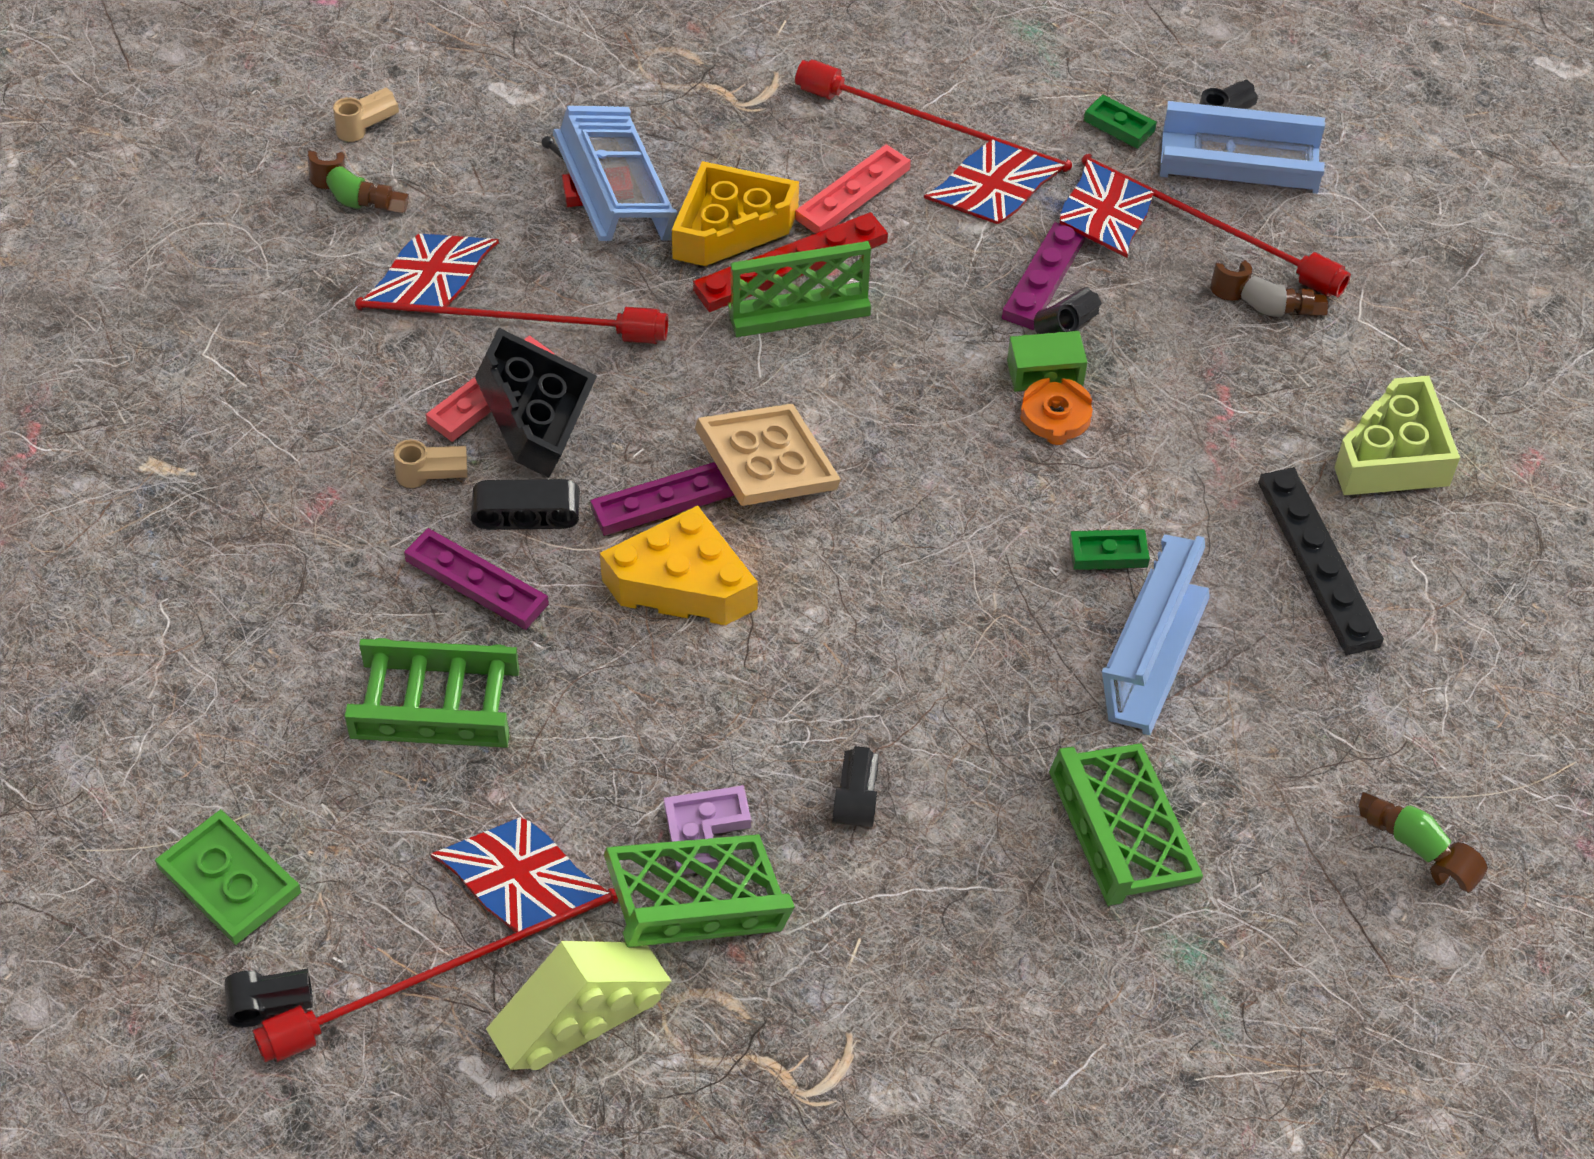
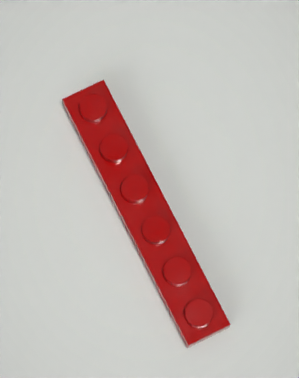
(715, 288)

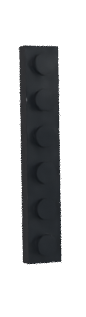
(1320, 561)

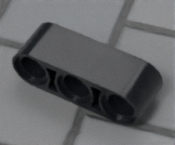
(525, 504)

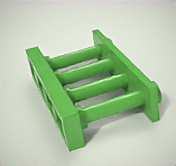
(433, 725)

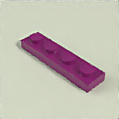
(1043, 275)
(660, 498)
(476, 578)

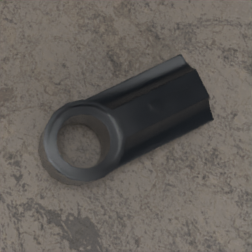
(1238, 95)
(1068, 313)
(857, 795)
(255, 996)

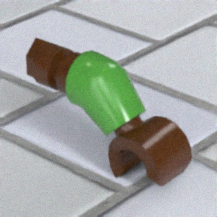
(351, 189)
(1426, 839)

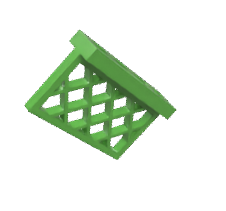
(801, 306)
(1096, 835)
(706, 915)

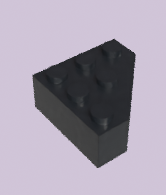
(532, 398)

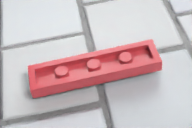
(852, 189)
(463, 407)

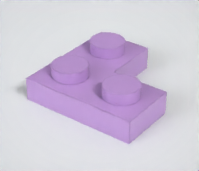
(705, 814)

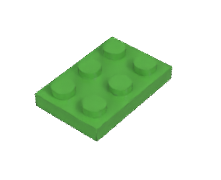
(228, 876)

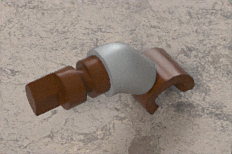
(1264, 295)

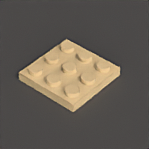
(767, 454)

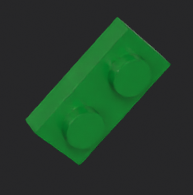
(1120, 121)
(1109, 549)

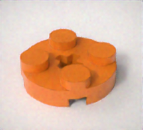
(1051, 425)

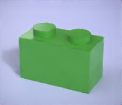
(1046, 356)

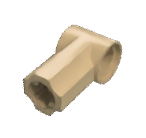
(355, 115)
(419, 463)

